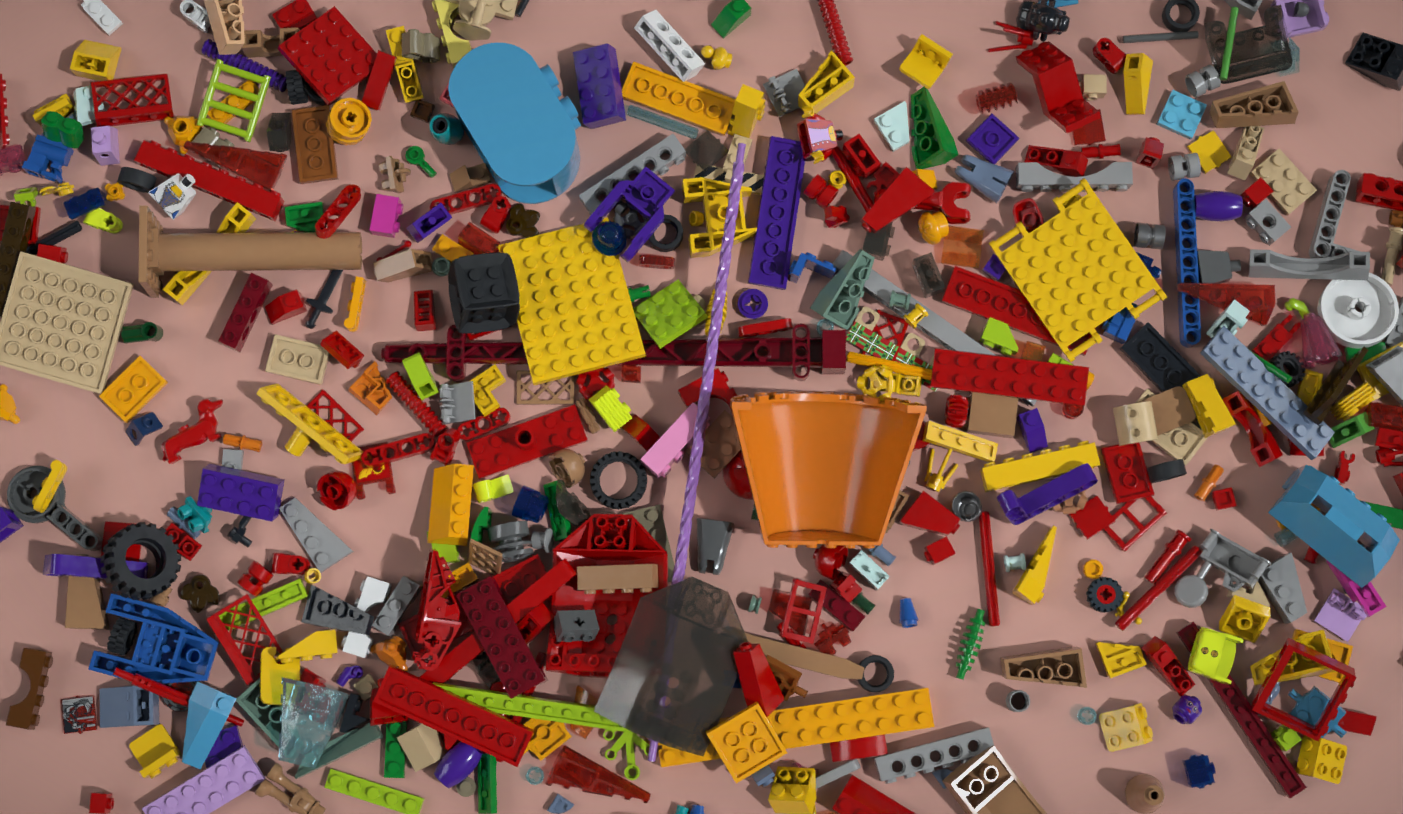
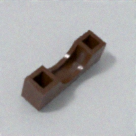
(36, 665)

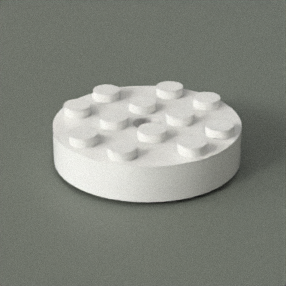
(1352, 327)

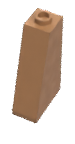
(85, 604)

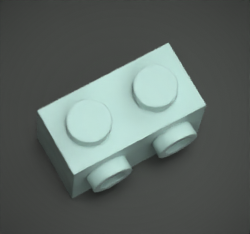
(1232, 318)

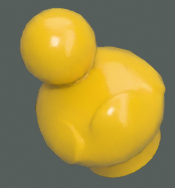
(719, 56)

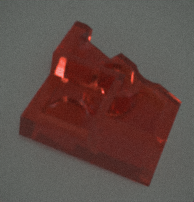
(779, 604)

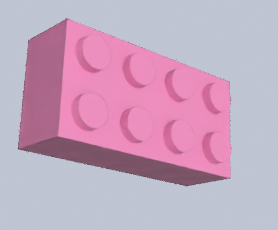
(672, 444)

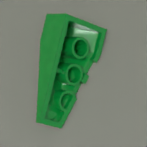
(932, 138)

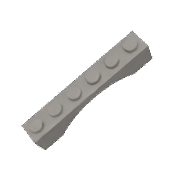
(1034, 176)
(1340, 267)

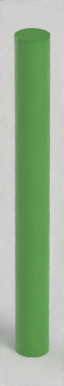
(1229, 43)

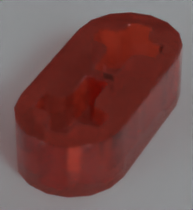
(658, 262)

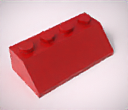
(864, 799)

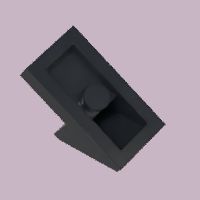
(350, 718)

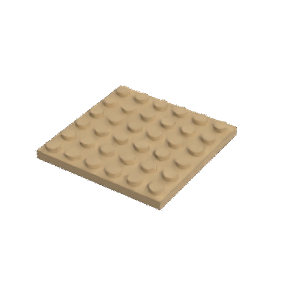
(62, 322)

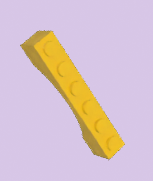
(186, 282)

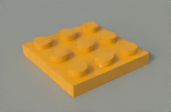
(746, 742)

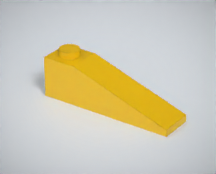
(1034, 577)
(1298, 665)

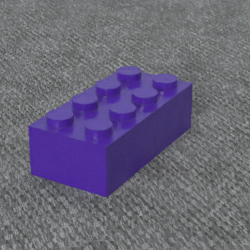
(599, 86)
(240, 492)

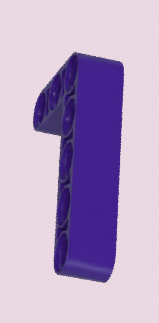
(1046, 496)
(85, 566)

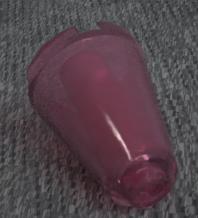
(1317, 342)

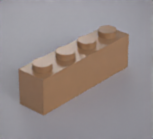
(617, 577)

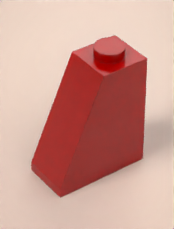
(930, 516)

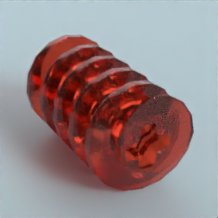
(995, 97)

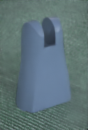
(985, 176)

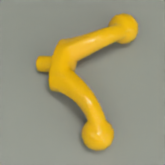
(1120, 612)

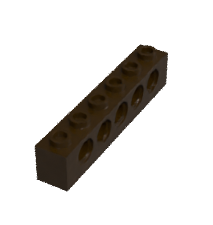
(14, 240)

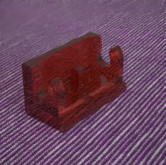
(477, 240)

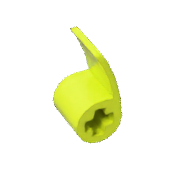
(493, 489)

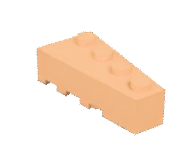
(226, 24)

